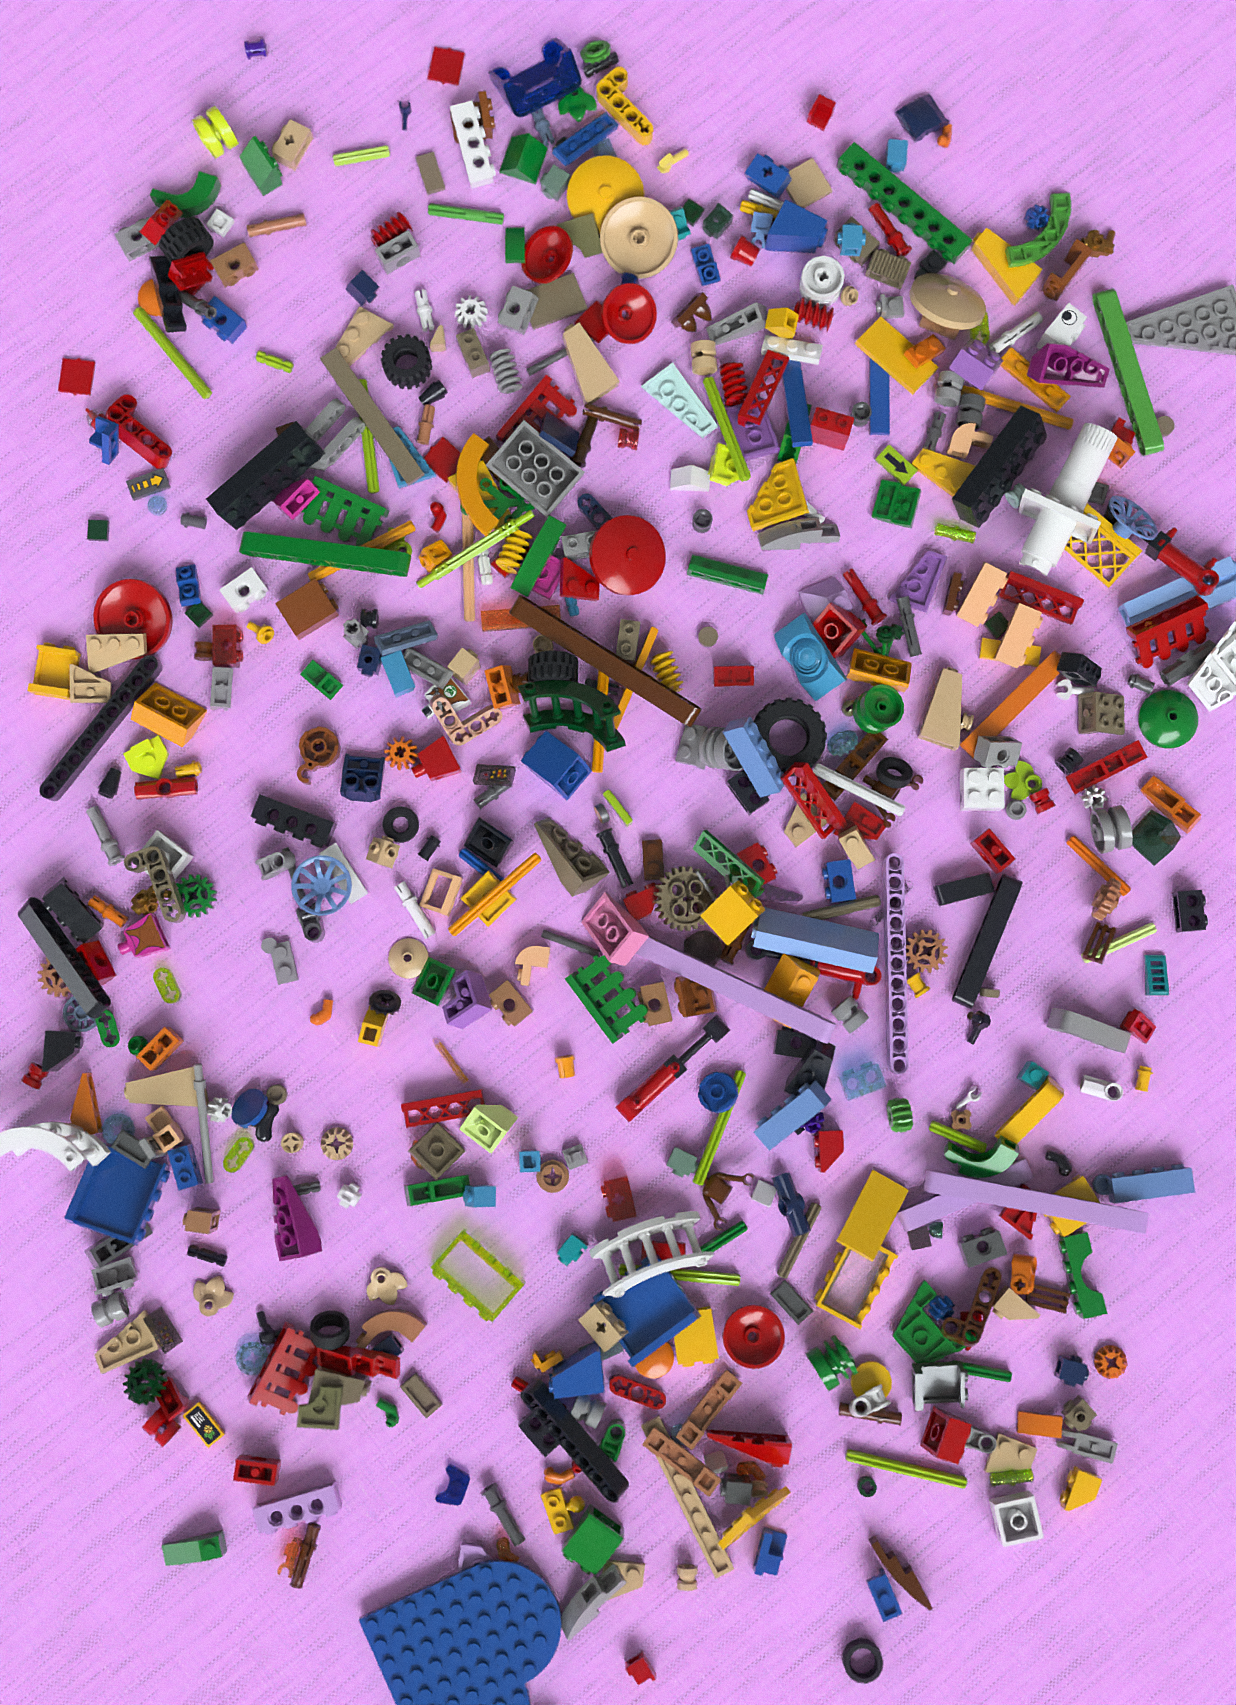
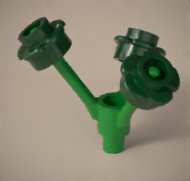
(885, 635)

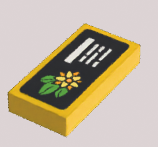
(204, 1424)

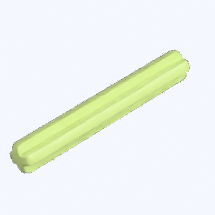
(1126, 939)

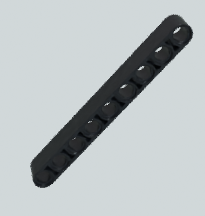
(91, 731)

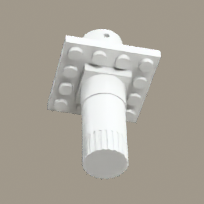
(1061, 511)

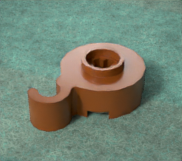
(314, 759)

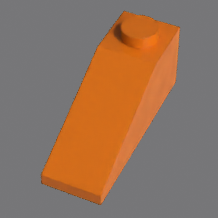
(85, 1107)

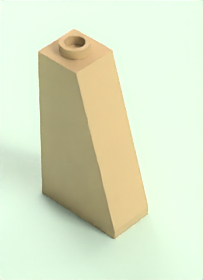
(588, 365)
(943, 714)
(165, 1089)

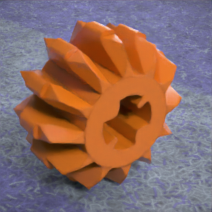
(397, 760)

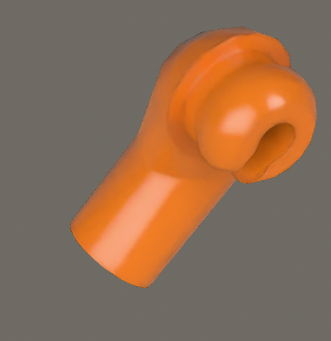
(945, 139)
(323, 1015)
(558, 1478)

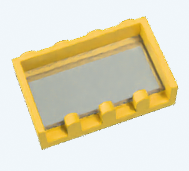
(854, 1284)

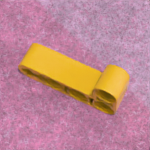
(627, 110)
(1032, 1111)

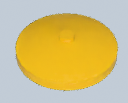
(600, 186)

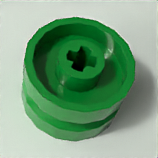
(878, 709)

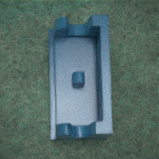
(398, 673)

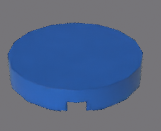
(718, 1092)
(249, 1108)

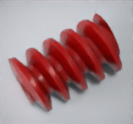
(390, 229)
(814, 314)
(732, 383)

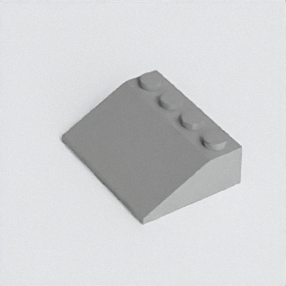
(535, 469)

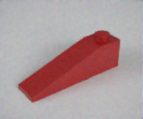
(763, 1446)

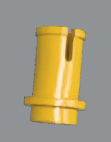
(189, 769)
(1143, 1078)

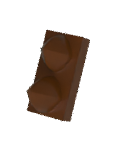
(696, 306)

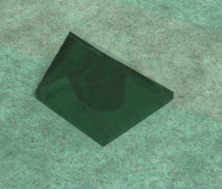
(1155, 837)

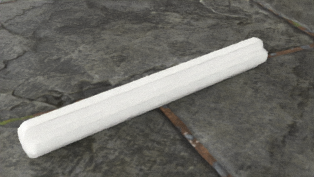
(859, 790)

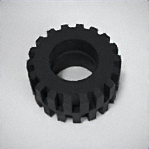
(186, 239)
(399, 348)
(552, 666)

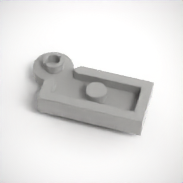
(282, 960)

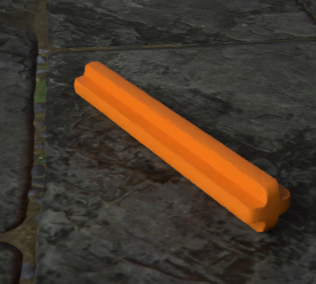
(1096, 863)

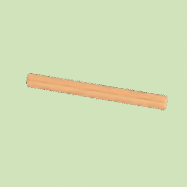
(468, 571)

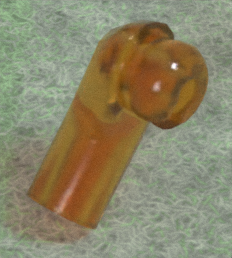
(750, 1467)

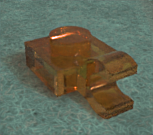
(291, 1552)

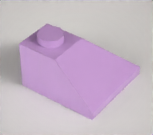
(820, 595)

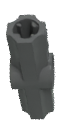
(1186, 664)

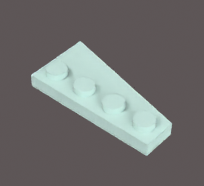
(677, 396)

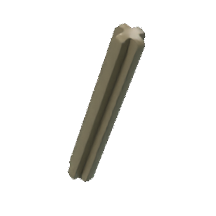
(844, 908)
(798, 1242)

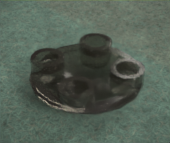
(704, 946)

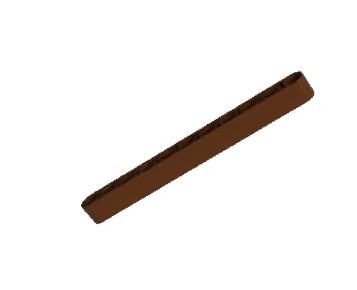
(605, 660)

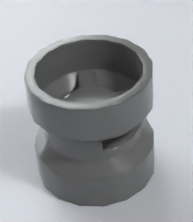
(862, 410)
(703, 517)

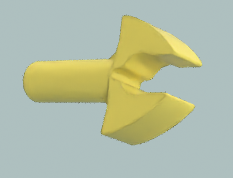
(669, 160)

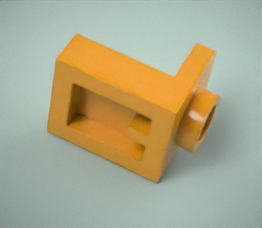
(434, 555)
(550, 1360)

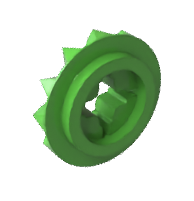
(595, 51)

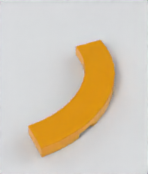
(467, 485)

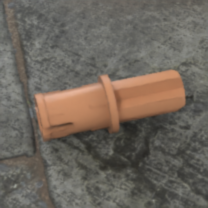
(426, 424)

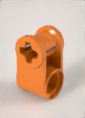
(1023, 1271)

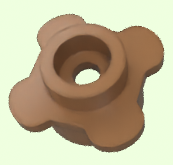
(966, 1119)

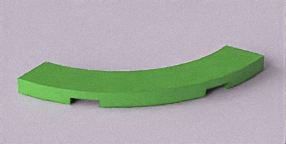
(1048, 239)

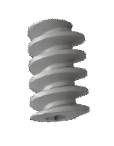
(504, 371)

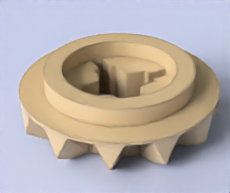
(329, 1137)

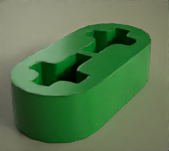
(112, 1026)

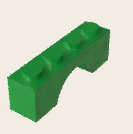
(1076, 1249)

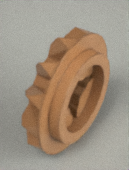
(545, 1183)

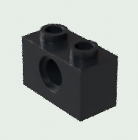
(783, 1043)

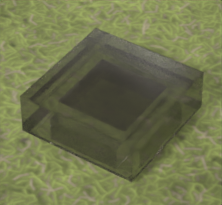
(919, 1238)

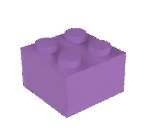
(976, 363)

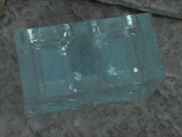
(863, 1086)

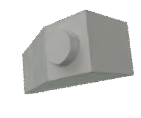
(739, 324)

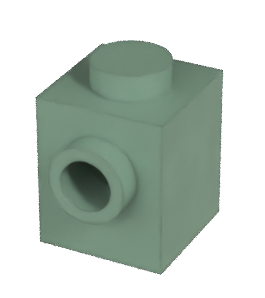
(554, 183)
(682, 1162)

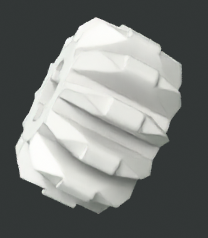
(474, 306)

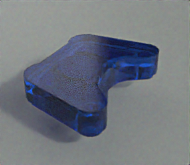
(456, 1488)

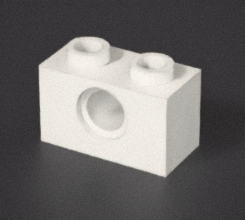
(232, 590)

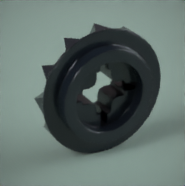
(387, 997)

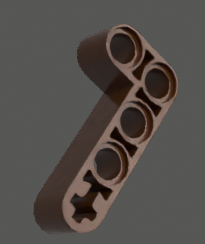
(976, 1306)

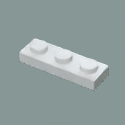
(795, 349)

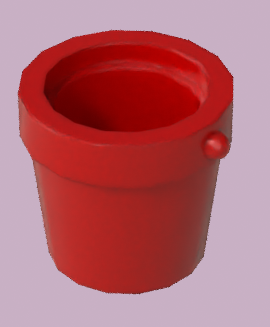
(745, 251)

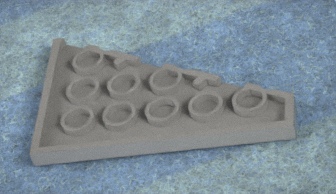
(1195, 324)

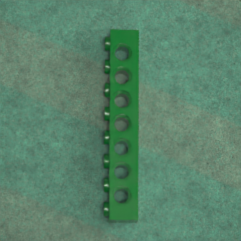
(902, 193)

